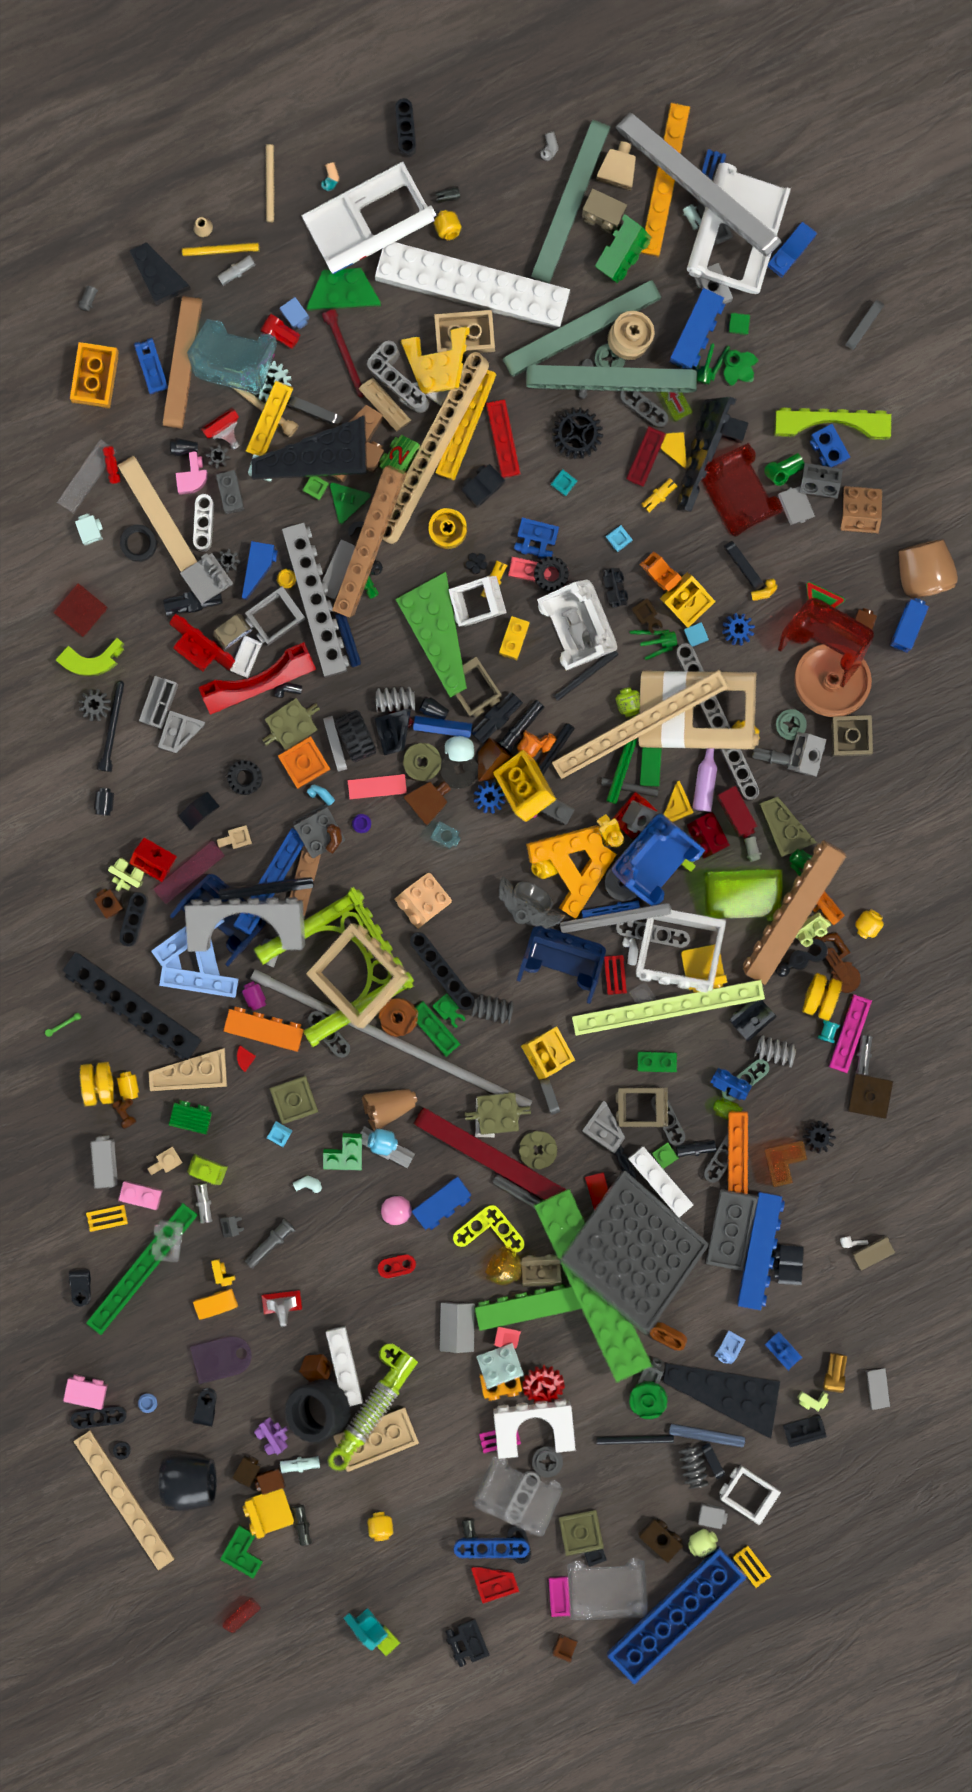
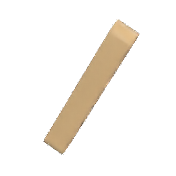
(157, 513)

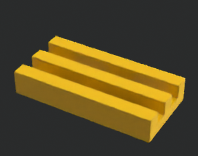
(91, 1221)
(761, 1579)

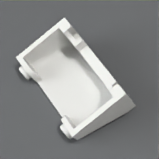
(584, 597)

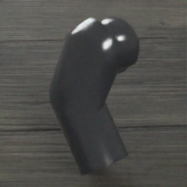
(287, 687)

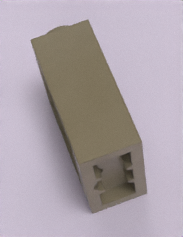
(478, 710)
(661, 1107)

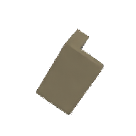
(873, 1253)

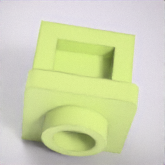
(807, 1401)

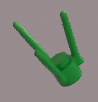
(704, 374)
(667, 640)
(798, 860)

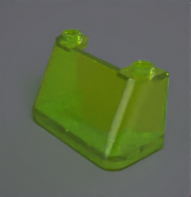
(742, 893)

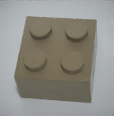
(603, 211)
(851, 735)

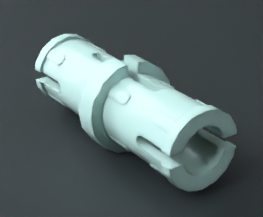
(300, 1464)

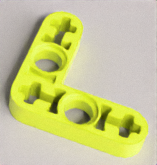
(486, 1223)

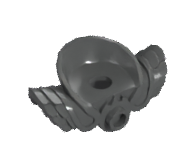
(529, 904)

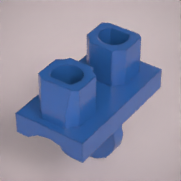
(783, 1350)

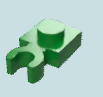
(446, 1008)

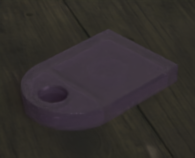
(219, 1359)

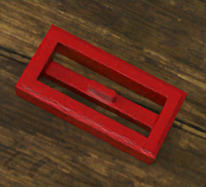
(616, 991)

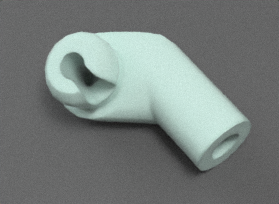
(309, 1182)

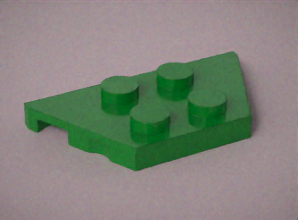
(343, 290)

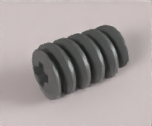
(493, 1008)
(693, 1467)

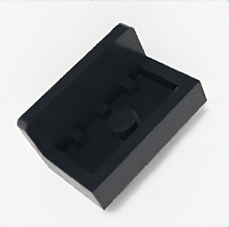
(752, 1018)

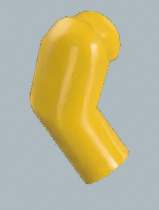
(770, 588)

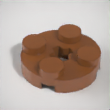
(402, 1027)

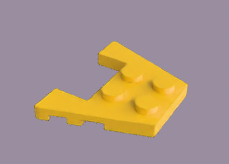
(437, 370)

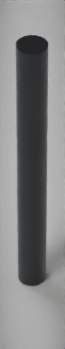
(585, 675)
(635, 1439)

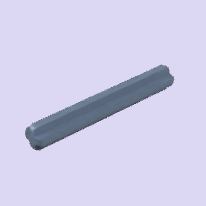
(707, 1435)

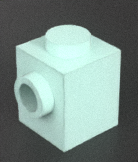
(89, 529)

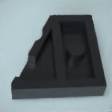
(393, 731)

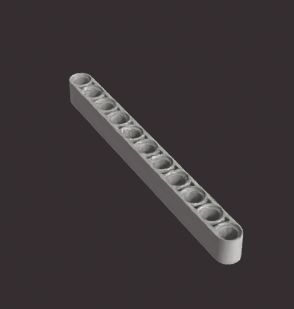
(698, 184)

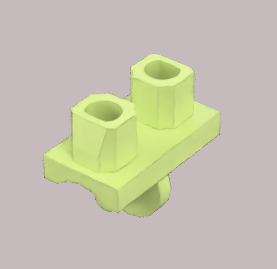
(119, 870)
(813, 926)

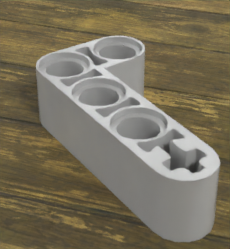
(400, 381)

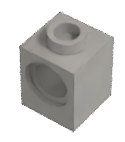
(712, 1516)

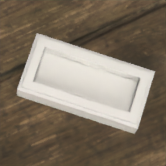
(246, 656)

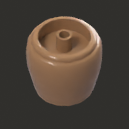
(927, 569)

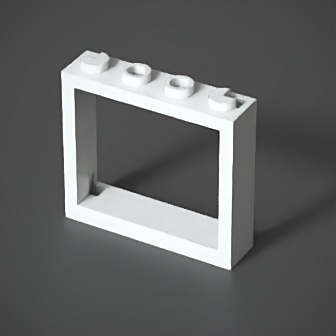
(688, 920)

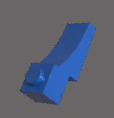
(792, 249)

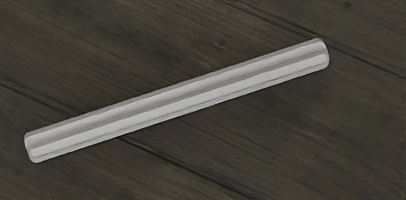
(615, 918)

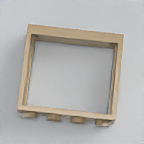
(333, 993)

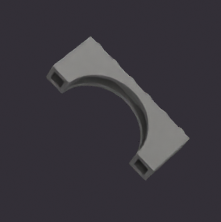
(284, 916)

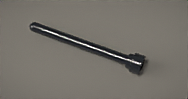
(105, 762)

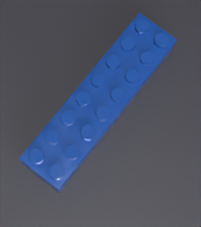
(676, 1615)

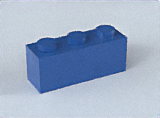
(442, 1203)

